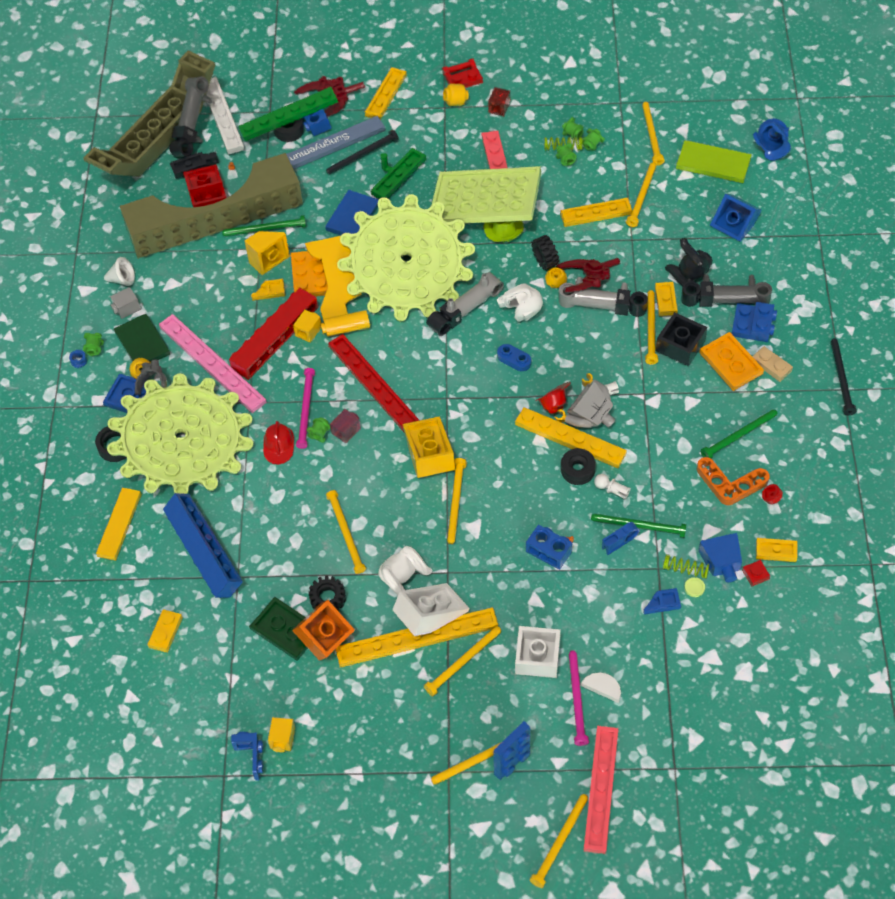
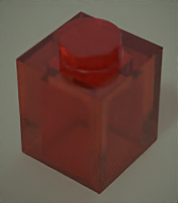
(499, 101)

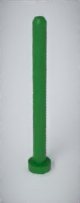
(267, 226)
(708, 452)
(640, 524)

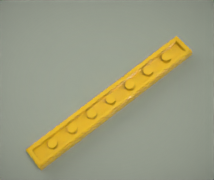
(404, 640)

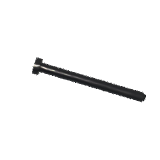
(391, 137)
(849, 408)

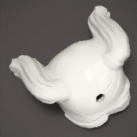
(400, 568)

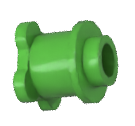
(572, 129)
(592, 139)
(565, 154)
(93, 344)
(318, 429)

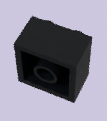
(681, 339)

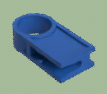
(620, 537)

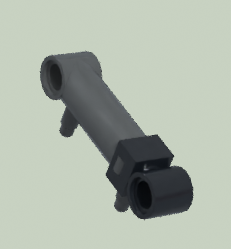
(185, 131)
(707, 293)

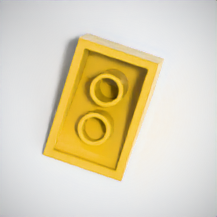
(429, 447)

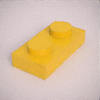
(665, 298)
(776, 549)
(165, 630)

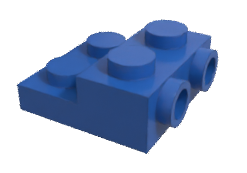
(754, 321)

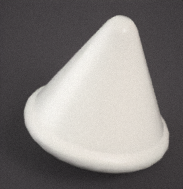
(121, 272)

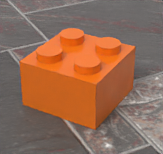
(323, 630)

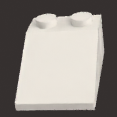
(428, 608)

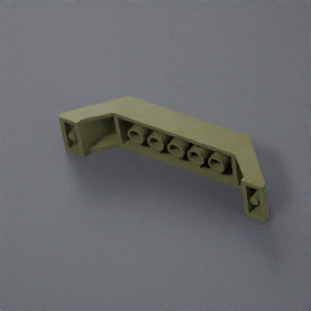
(154, 129)

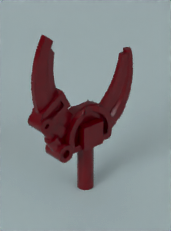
(338, 88)
(593, 269)

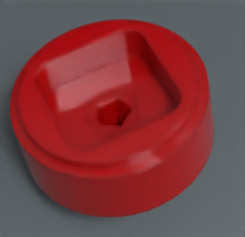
(772, 494)

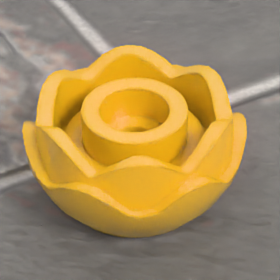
(555, 282)
(135, 365)

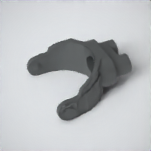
(147, 371)

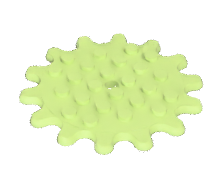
(412, 232)
(151, 431)

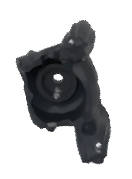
(692, 265)

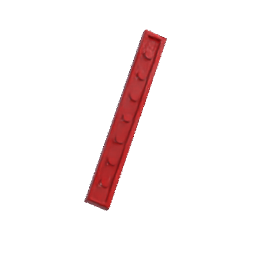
(372, 381)

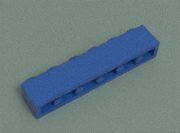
(202, 545)

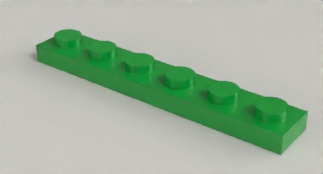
(288, 114)

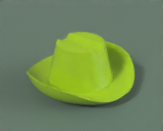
(503, 231)

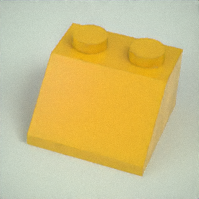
(266, 250)

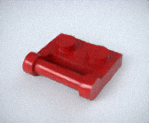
(467, 78)

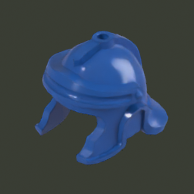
(773, 143)

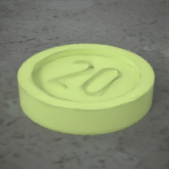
(694, 587)

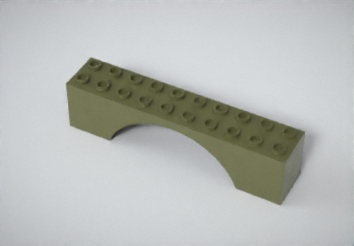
(160, 226)

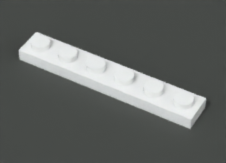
(224, 118)

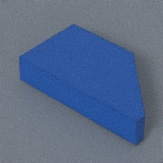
(663, 601)

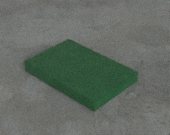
(141, 339)
(276, 626)

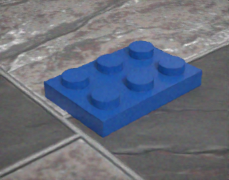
(512, 751)

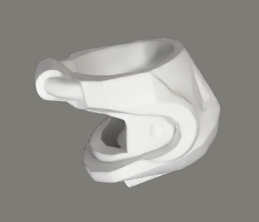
(525, 299)

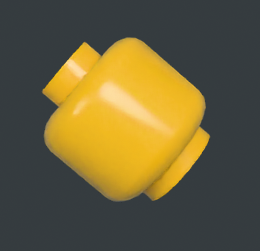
(455, 94)

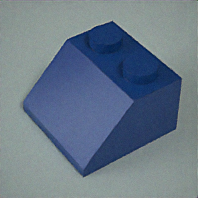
(735, 216)

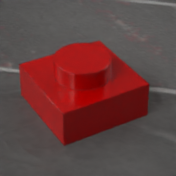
(756, 573)

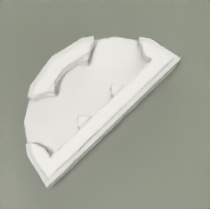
(603, 685)

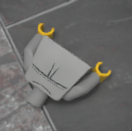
(590, 406)

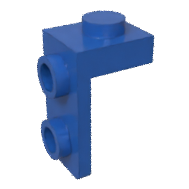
(246, 741)

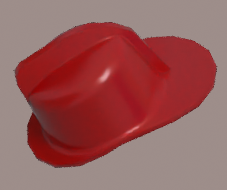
(554, 399)
(278, 444)

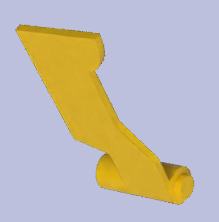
(333, 307)

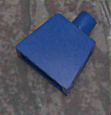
(722, 555)

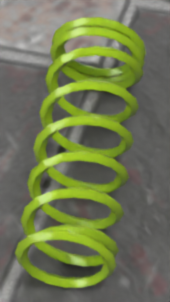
(578, 146)
(666, 563)

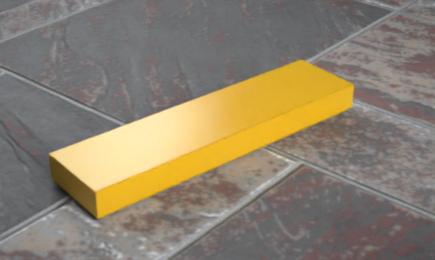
(385, 93)
(596, 212)
(118, 524)

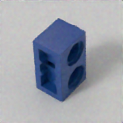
(317, 122)
(546, 550)

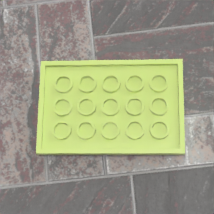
(488, 194)

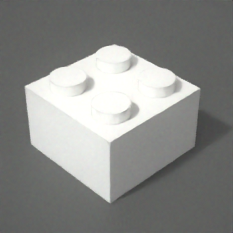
(537, 651)

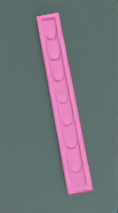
(212, 363)

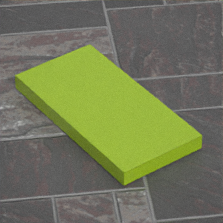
(713, 161)

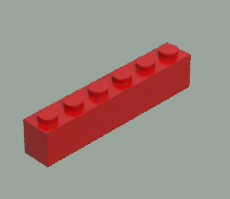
(271, 334)

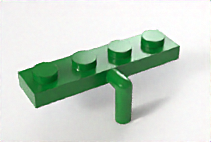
(398, 174)

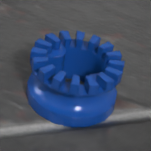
(75, 362)

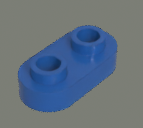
(513, 357)

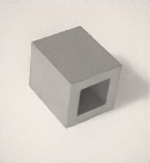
(124, 303)

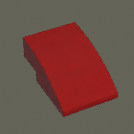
(205, 186)

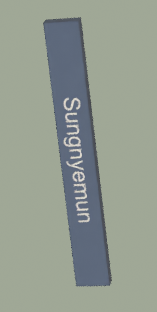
(335, 142)

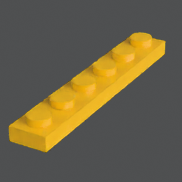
(570, 437)

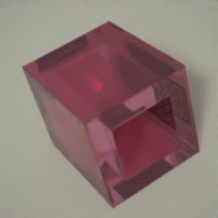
(345, 425)

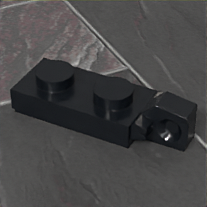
(193, 162)

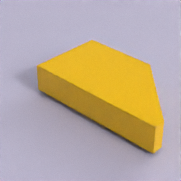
(270, 289)

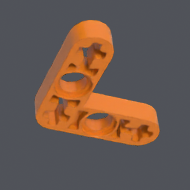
(727, 486)

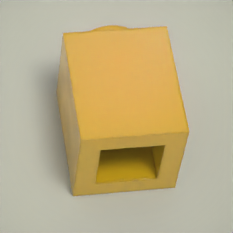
(307, 326)
(281, 734)

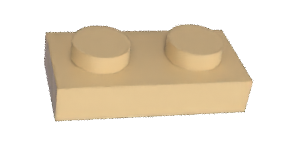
(772, 364)

